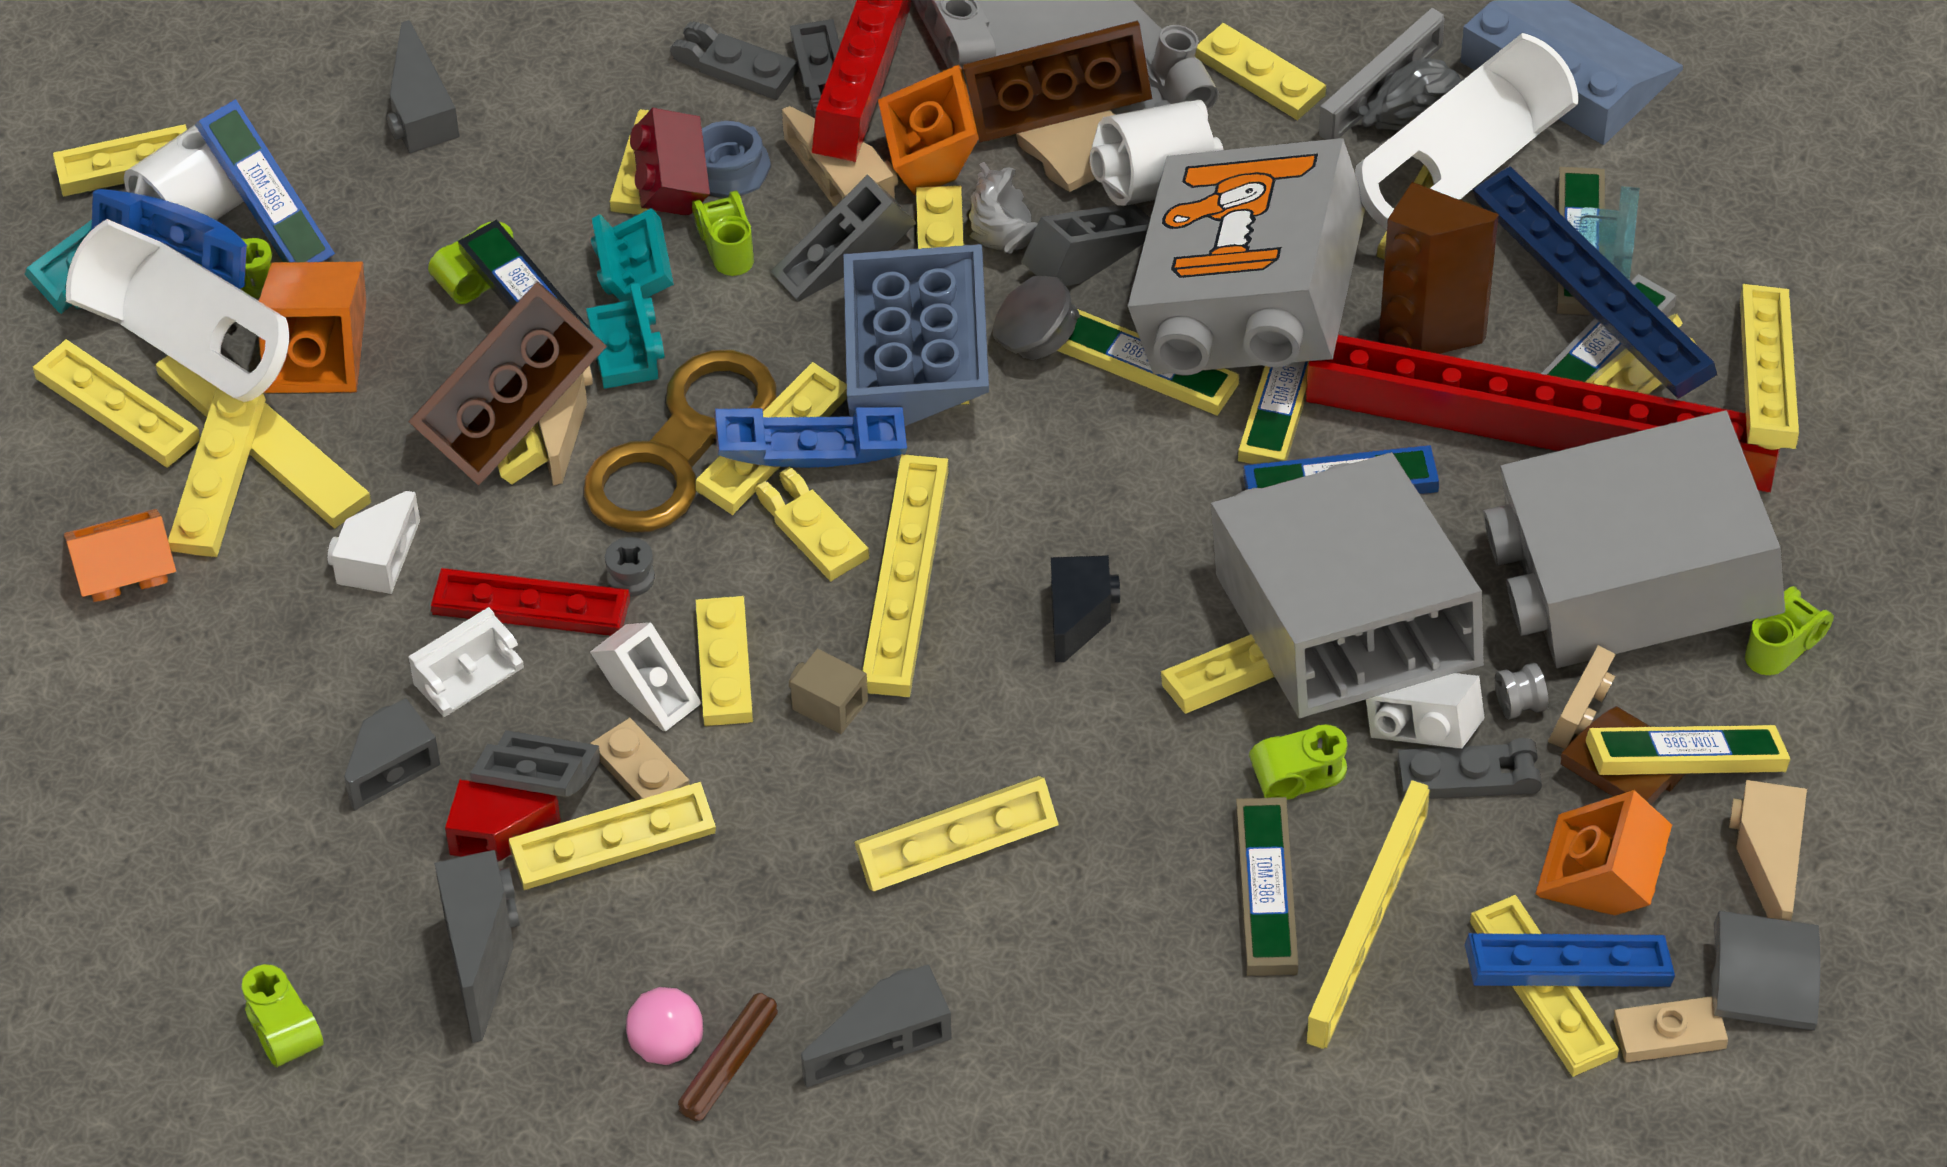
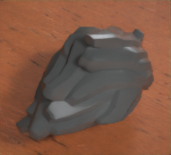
(1409, 94)

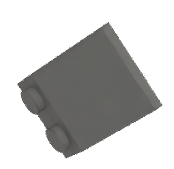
(479, 921)

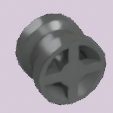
(621, 566)

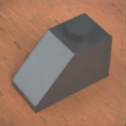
(389, 752)

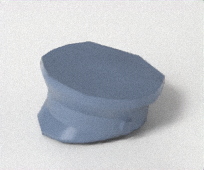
(734, 158)

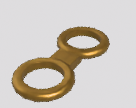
(675, 445)

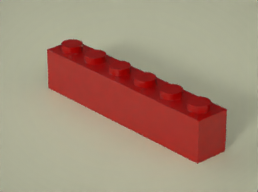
(858, 77)

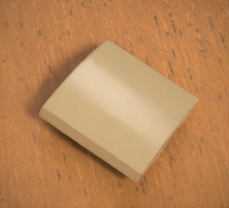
(1064, 149)

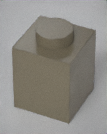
(828, 690)

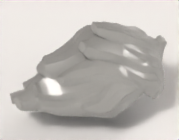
(998, 212)

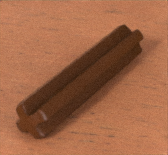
(727, 1057)

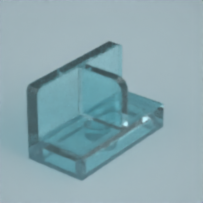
(1613, 230)

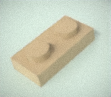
(1592, 684)
(638, 761)

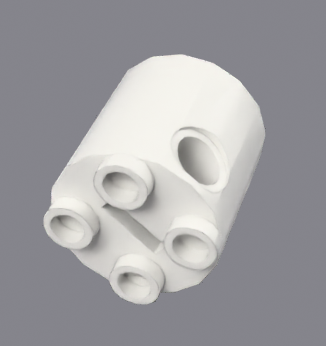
(1134, 145)
(186, 175)

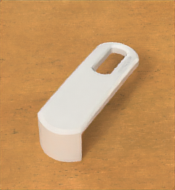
(1476, 123)
(174, 306)

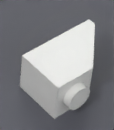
(375, 544)
(646, 674)

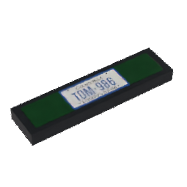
(505, 265)

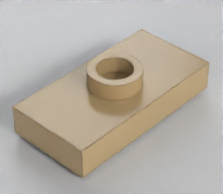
(1669, 1029)

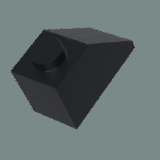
(1080, 601)

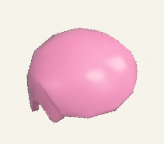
(664, 1025)

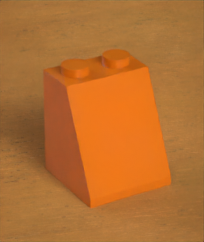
(324, 321)

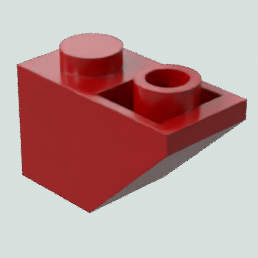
(489, 815)

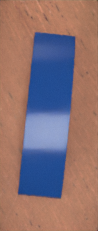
(178, 227)
(810, 441)

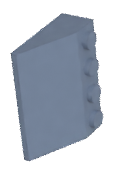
(1609, 67)
(915, 329)

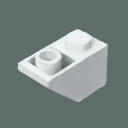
(1430, 712)

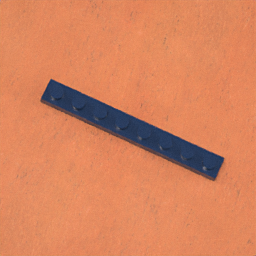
(1596, 283)

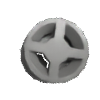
(1521, 691)

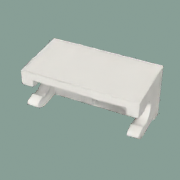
(465, 662)

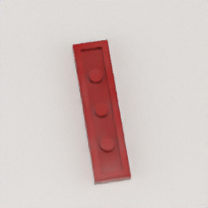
(531, 601)

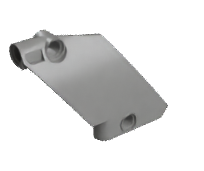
(989, 28)

